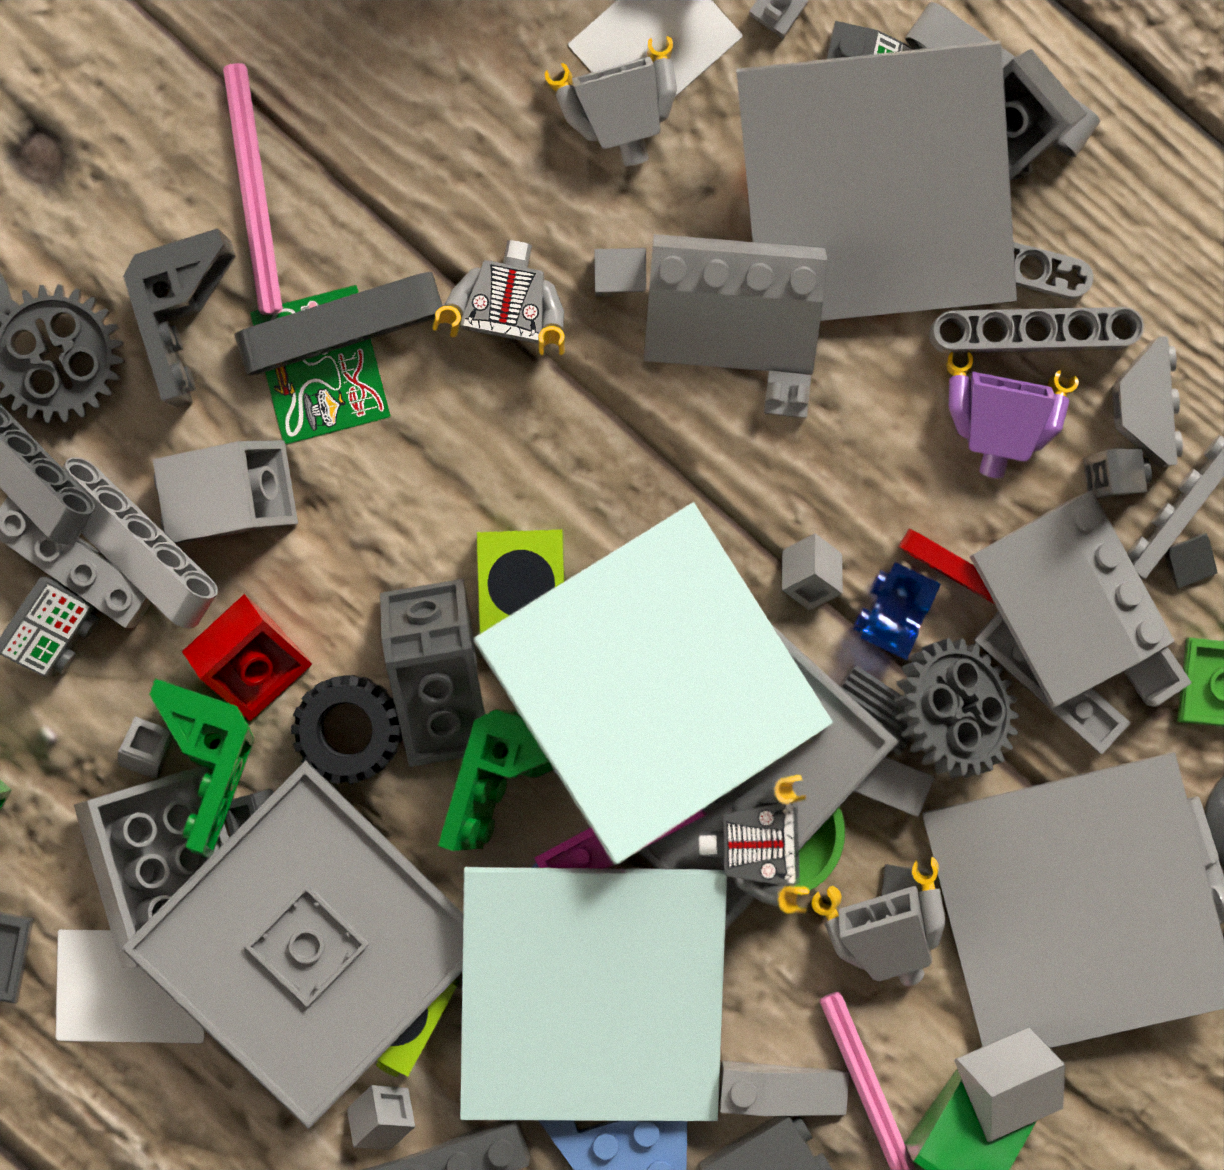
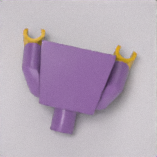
(1005, 415)

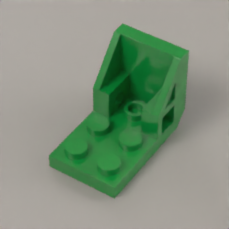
(195, 724)
(496, 748)

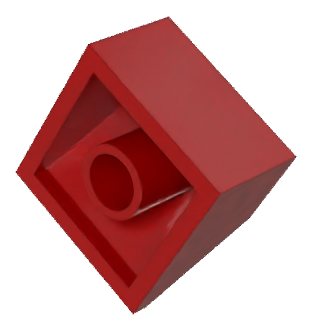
(246, 657)

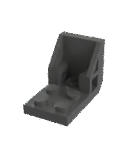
(192, 273)
(432, 669)

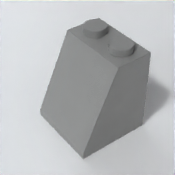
(225, 490)

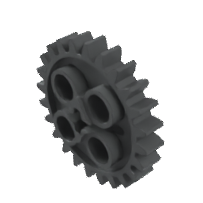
(89, 337)
(956, 708)

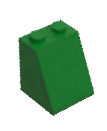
(953, 1138)

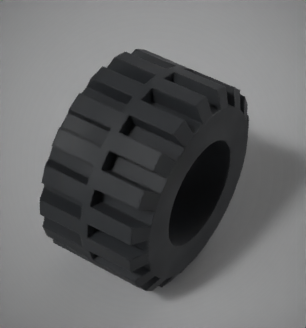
(310, 732)

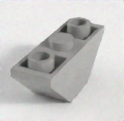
(1147, 403)

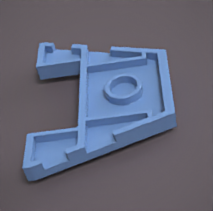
(621, 1144)

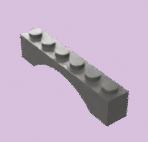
(484, 1148)

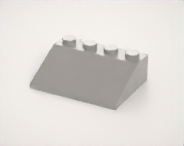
(734, 304)
(1072, 598)
(140, 848)

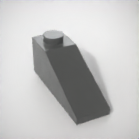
(1117, 472)

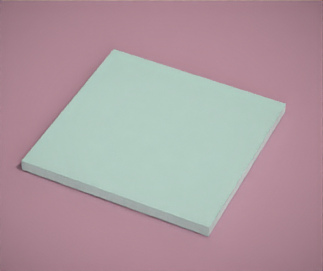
(653, 682)
(592, 994)

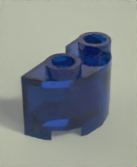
(897, 609)

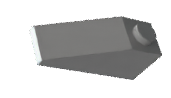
(781, 1090)

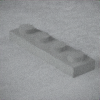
(1173, 518)
(1085, 714)

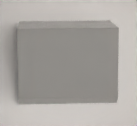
(1012, 1082)

